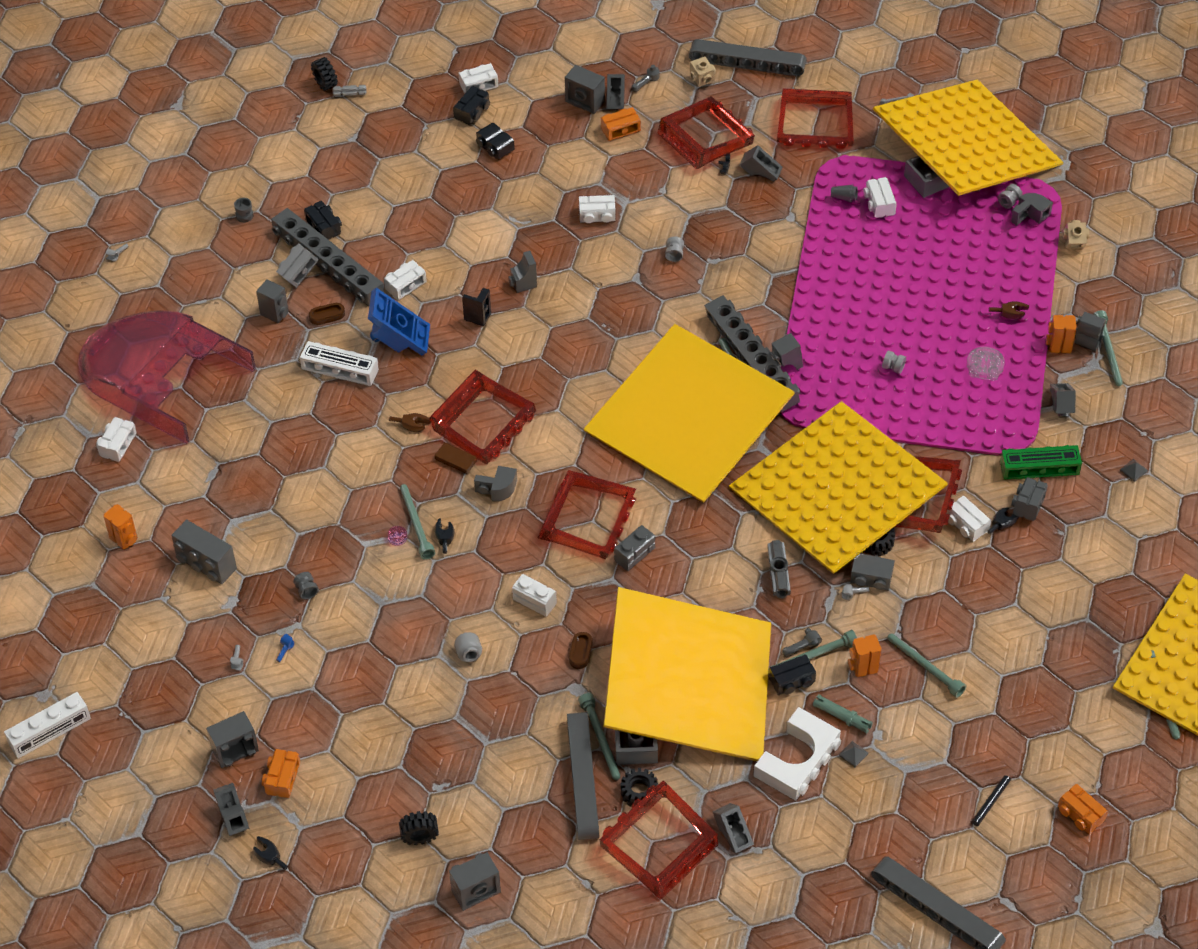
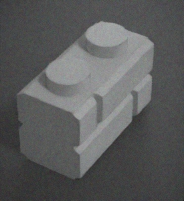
(297, 265)

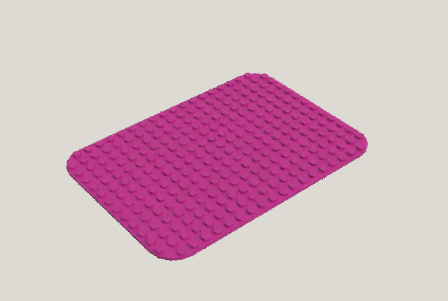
(925, 293)

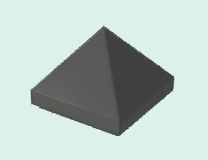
(1134, 470)
(853, 754)

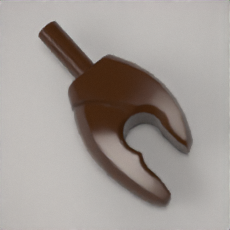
(1009, 309)
(410, 421)

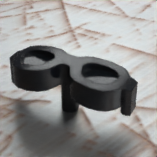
(726, 164)

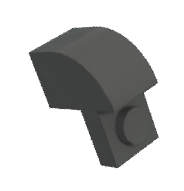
(1032, 206)
(499, 487)
(231, 809)

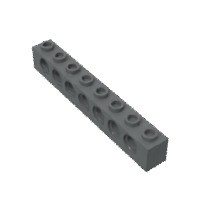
(331, 258)
(747, 345)

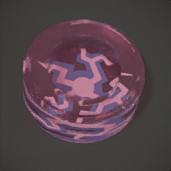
(397, 535)

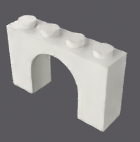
(794, 778)

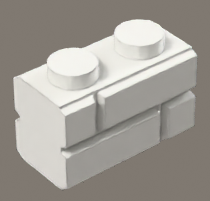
(482, 77)
(880, 197)
(597, 208)
(405, 279)
(116, 439)
(968, 519)
(534, 595)

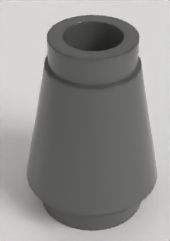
(845, 192)

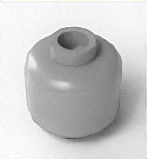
(468, 647)

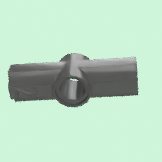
(778, 569)

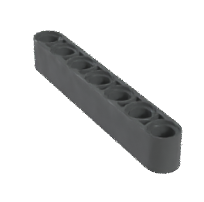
(748, 57)
(583, 776)
(937, 905)

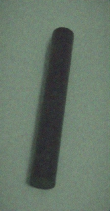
(991, 800)

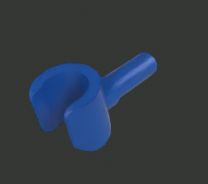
(288, 643)

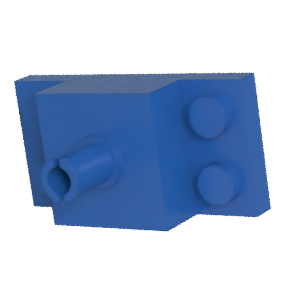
(396, 324)

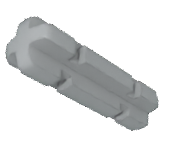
(349, 90)

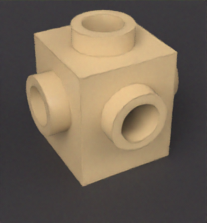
(702, 71)
(1075, 234)

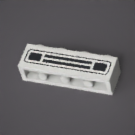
(339, 363)
(47, 725)

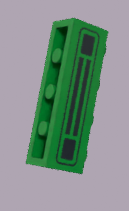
(1040, 462)

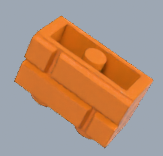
(620, 123)
(1062, 333)
(120, 526)
(865, 656)
(281, 773)
(1082, 809)

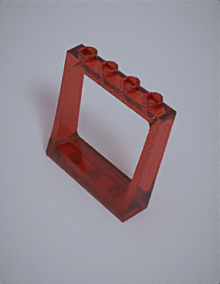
(818, 97)
(689, 148)
(463, 397)
(924, 524)
(550, 533)
(683, 864)

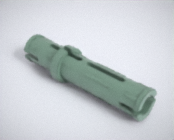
(850, 717)

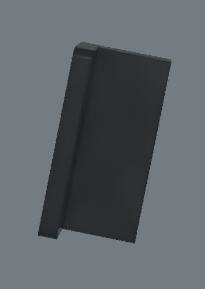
(477, 309)

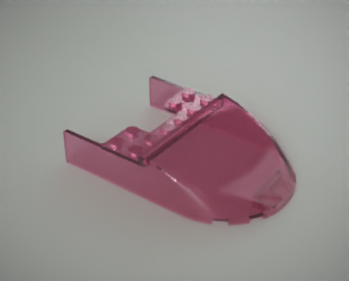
(134, 354)

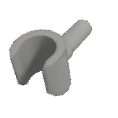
(114, 254)
(848, 590)
(236, 662)

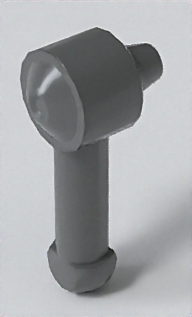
(653, 74)
(811, 639)

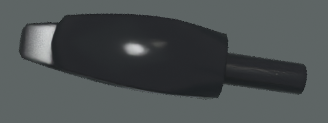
(1001, 521)
(445, 536)
(270, 855)

